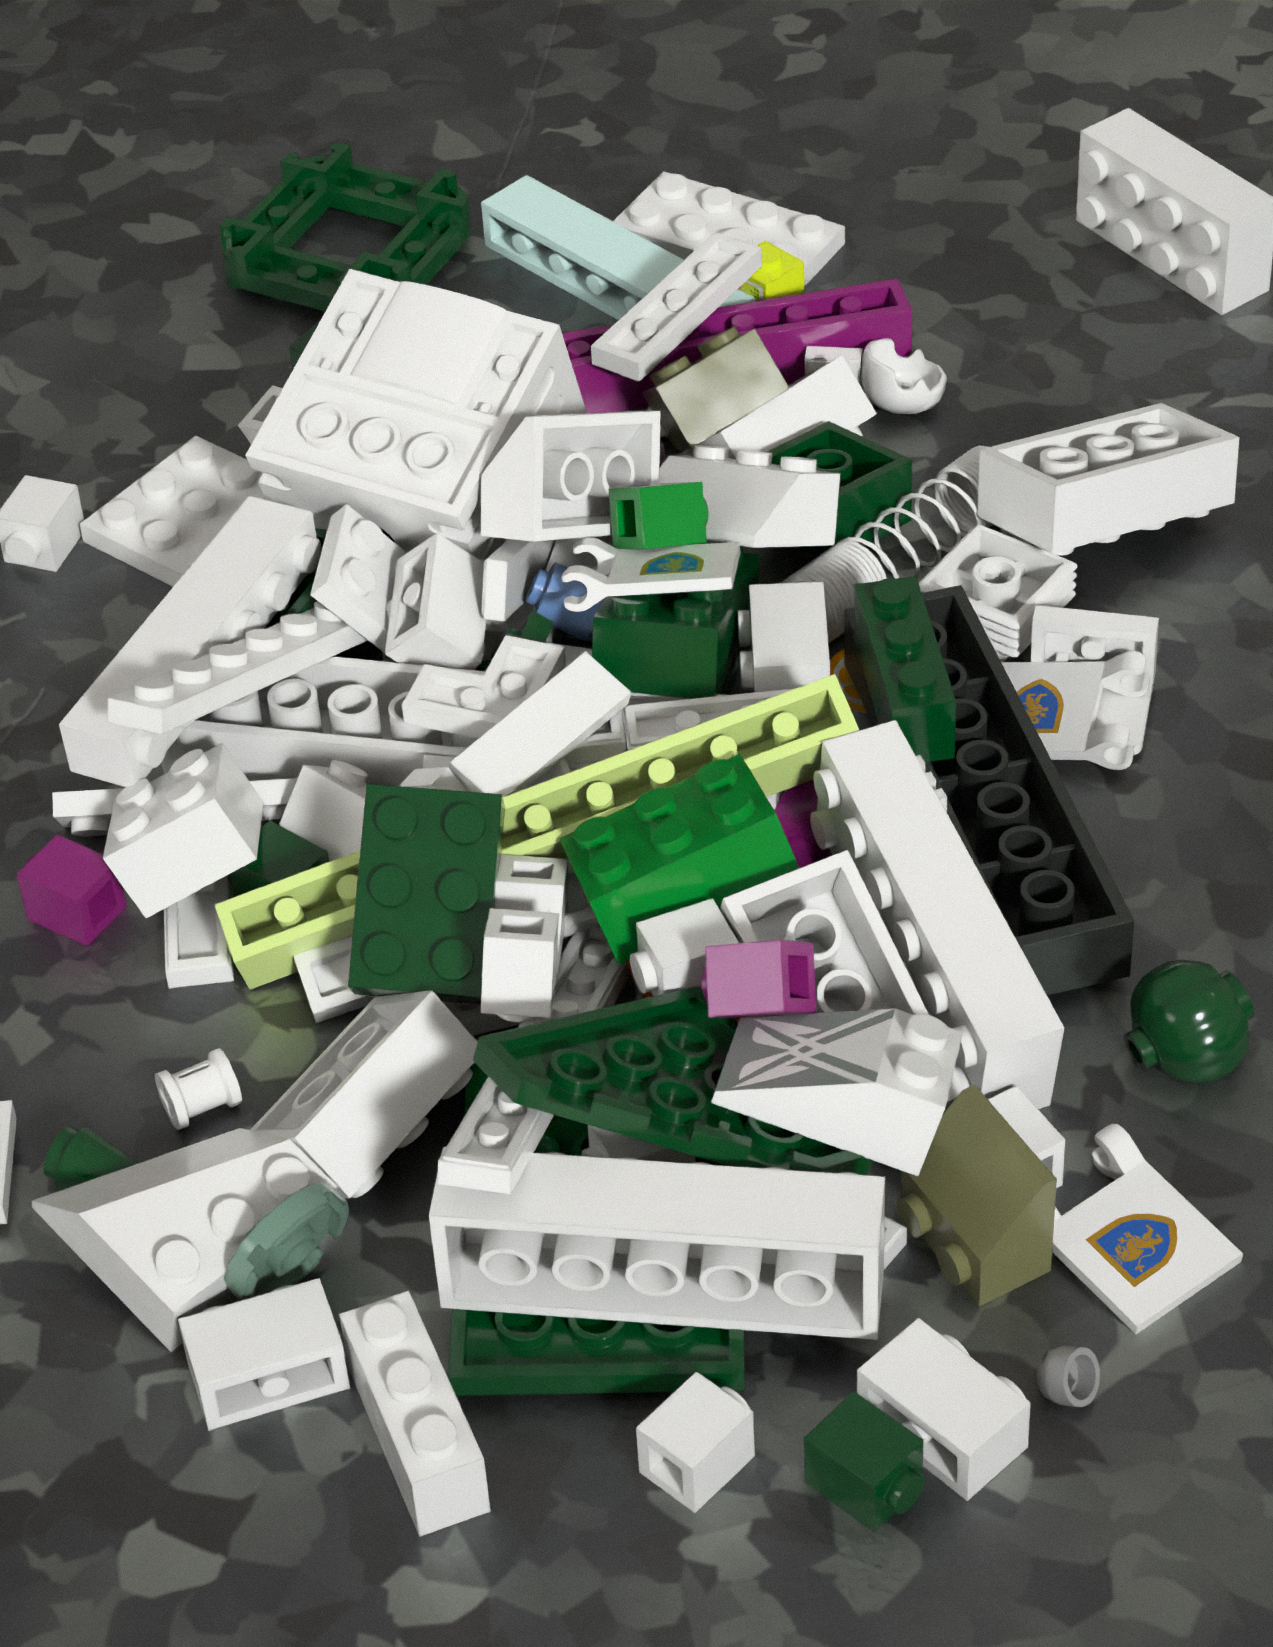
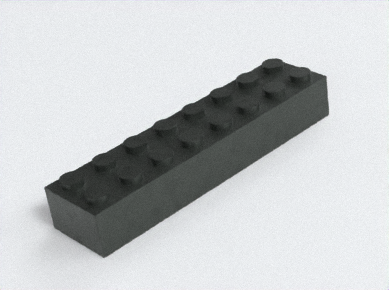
(1017, 812)

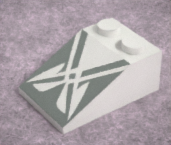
(845, 1079)

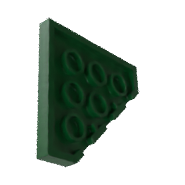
(650, 1077)

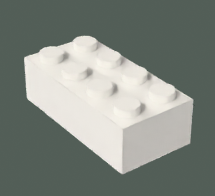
(1175, 210)
(1107, 478)
(851, 945)

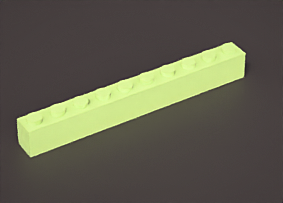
(775, 738)

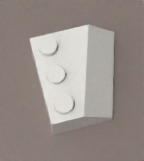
(175, 1221)

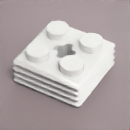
(1004, 584)

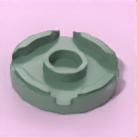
(286, 1242)

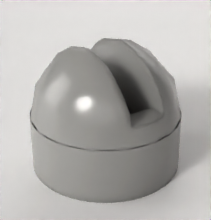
(1071, 1365)

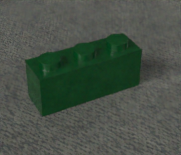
(905, 665)

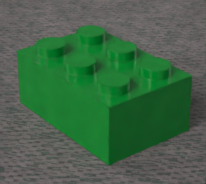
(678, 849)

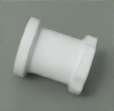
(198, 1088)

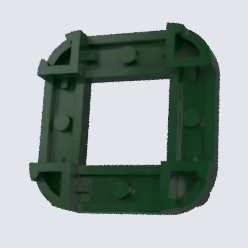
(258, 247)

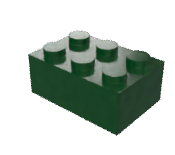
(425, 891)

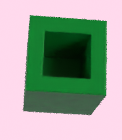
(658, 515)

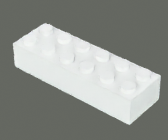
(937, 911)
(668, 1245)

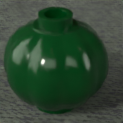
(1189, 1021)

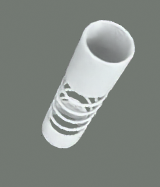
(853, 563)

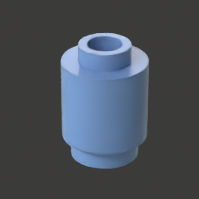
(548, 596)

